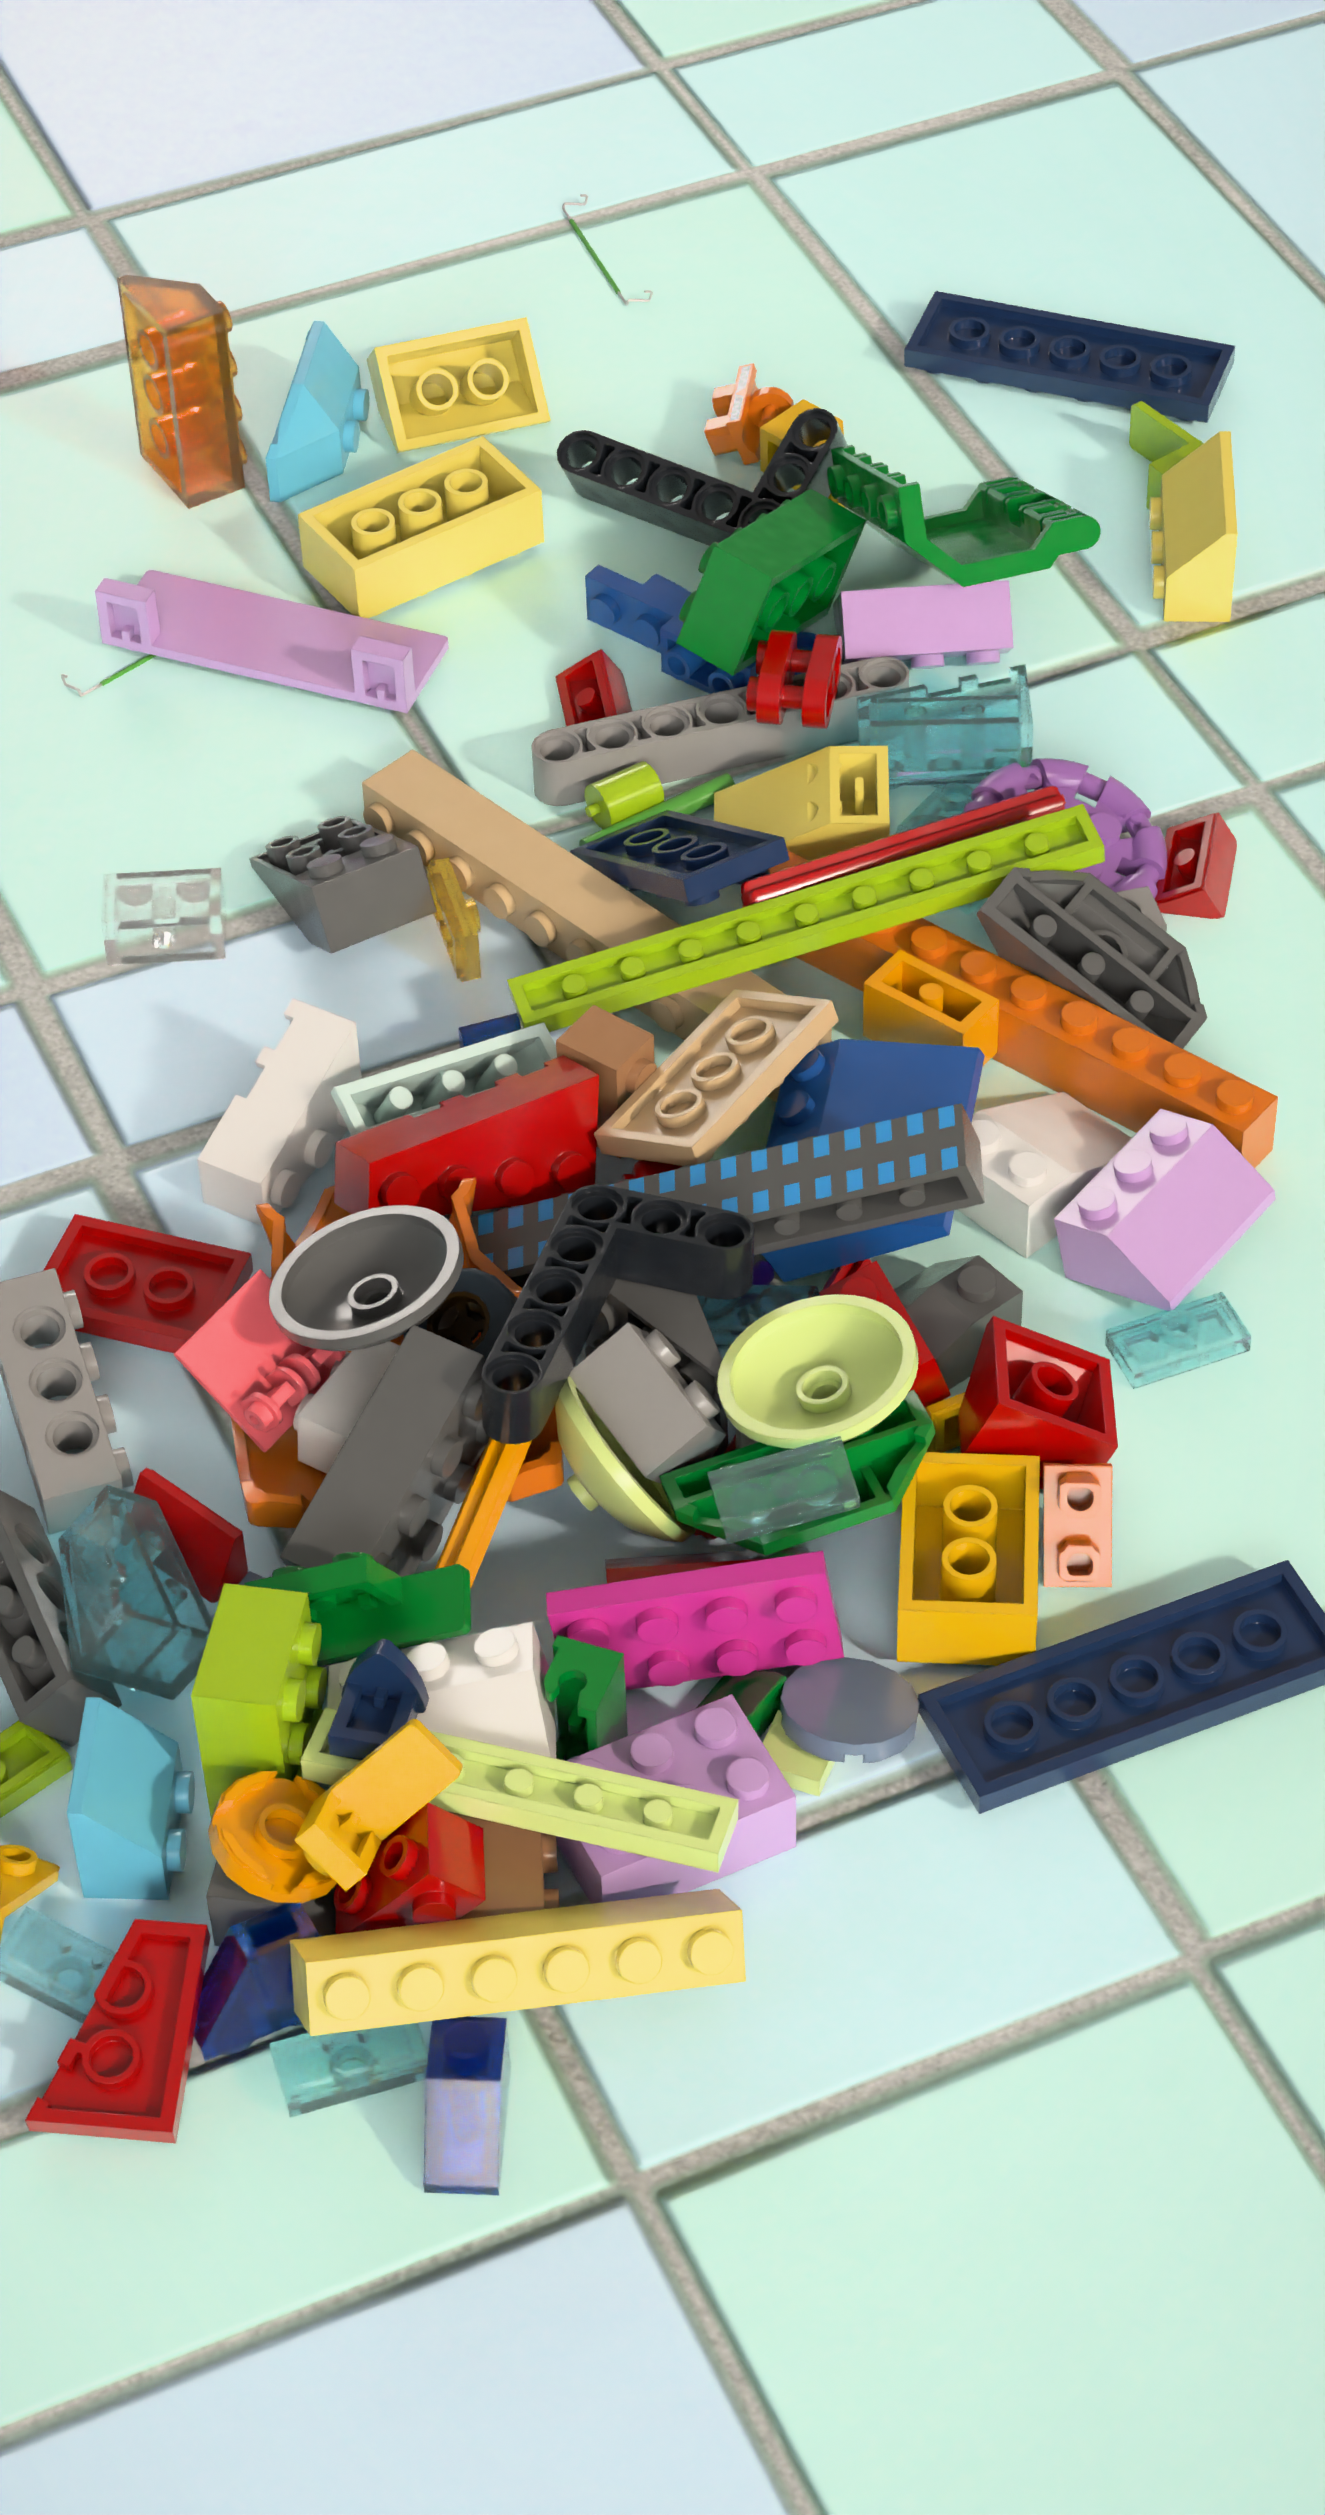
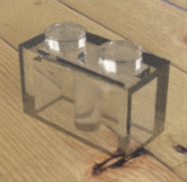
(164, 916)

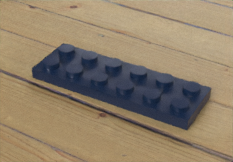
(1069, 356)
(1129, 1686)

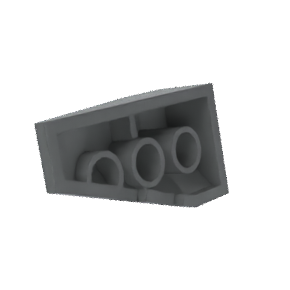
(952, 1307)

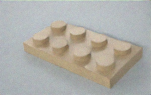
(716, 1078)

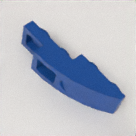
(651, 618)

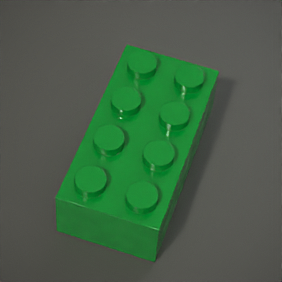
(768, 579)

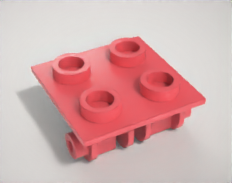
(253, 1365)

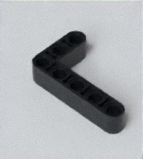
(703, 496)
(596, 1240)

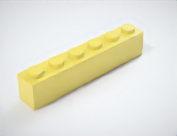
(516, 1961)

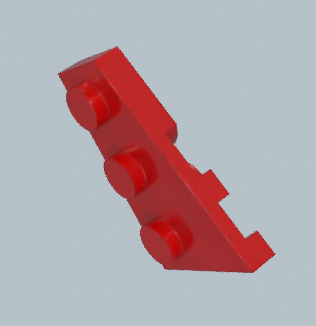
(135, 2047)

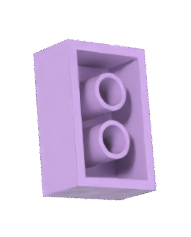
(702, 1751)

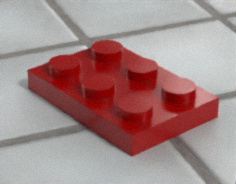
(145, 1282)

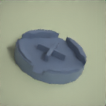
(849, 1710)

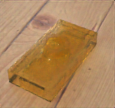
(456, 920)

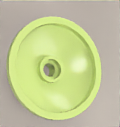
(817, 1371)
(608, 1475)

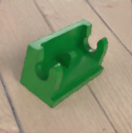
(588, 1696)

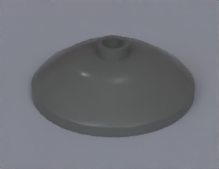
(366, 1278)

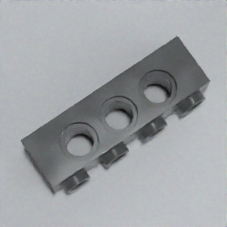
(35, 1632)

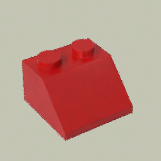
(1038, 1399)

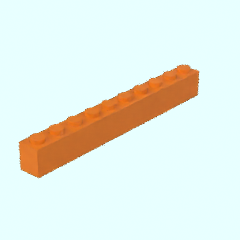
(1070, 1040)

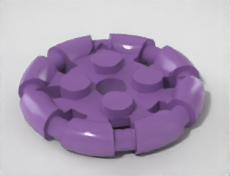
(1117, 811)

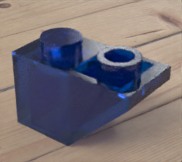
(250, 1982)

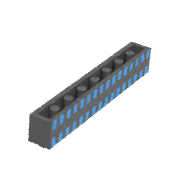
(792, 1190)

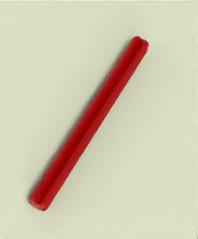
(904, 844)

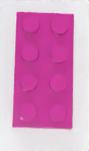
(707, 1620)

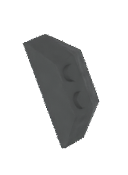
(1096, 947)

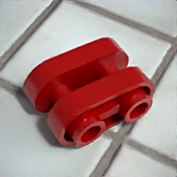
(776, 667)

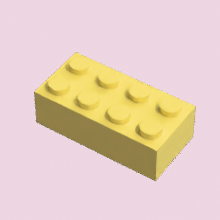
(421, 528)

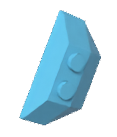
(318, 417)

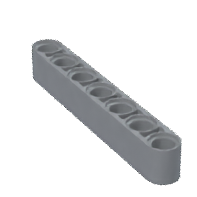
(698, 735)

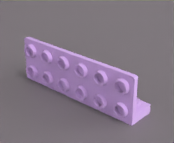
(269, 639)

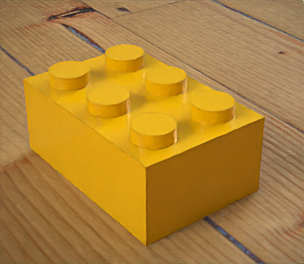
(969, 1560)

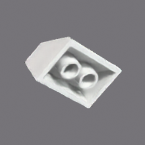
(481, 1688)

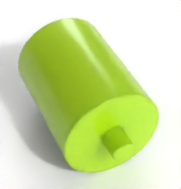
(623, 794)

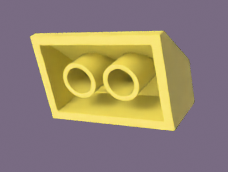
(458, 385)
(1196, 535)

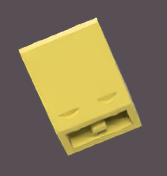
(816, 801)

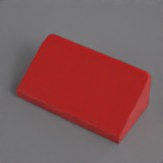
(592, 690)
(1198, 868)
(205, 1539)

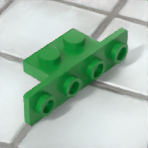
(368, 1602)

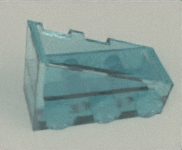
(950, 732)

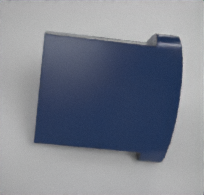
(376, 1701)

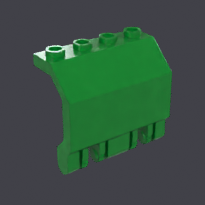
(995, 536)

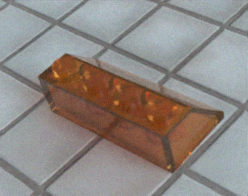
(183, 386)

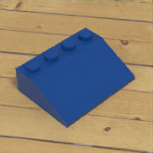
(857, 1084)

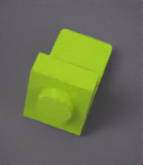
(1159, 442)

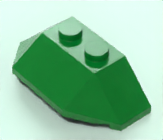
(879, 1459)

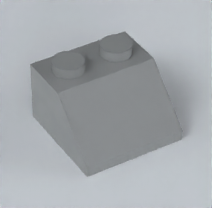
(648, 1402)

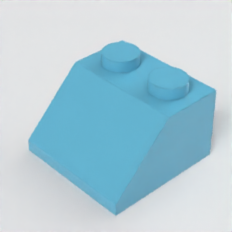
(127, 1806)

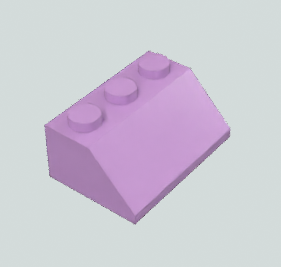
(926, 623)
(1161, 1212)

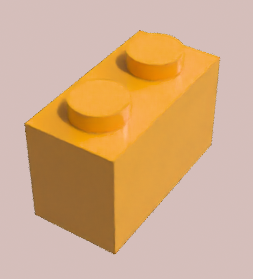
(927, 1006)

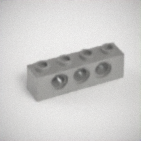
(40, 1313)

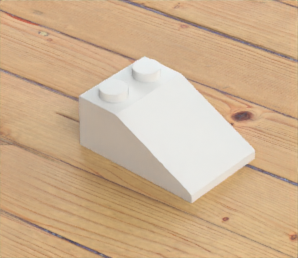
(1036, 1163)

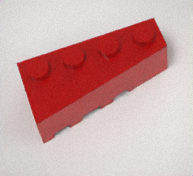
(517, 1139)

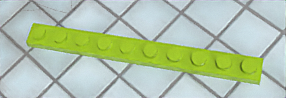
(803, 920)

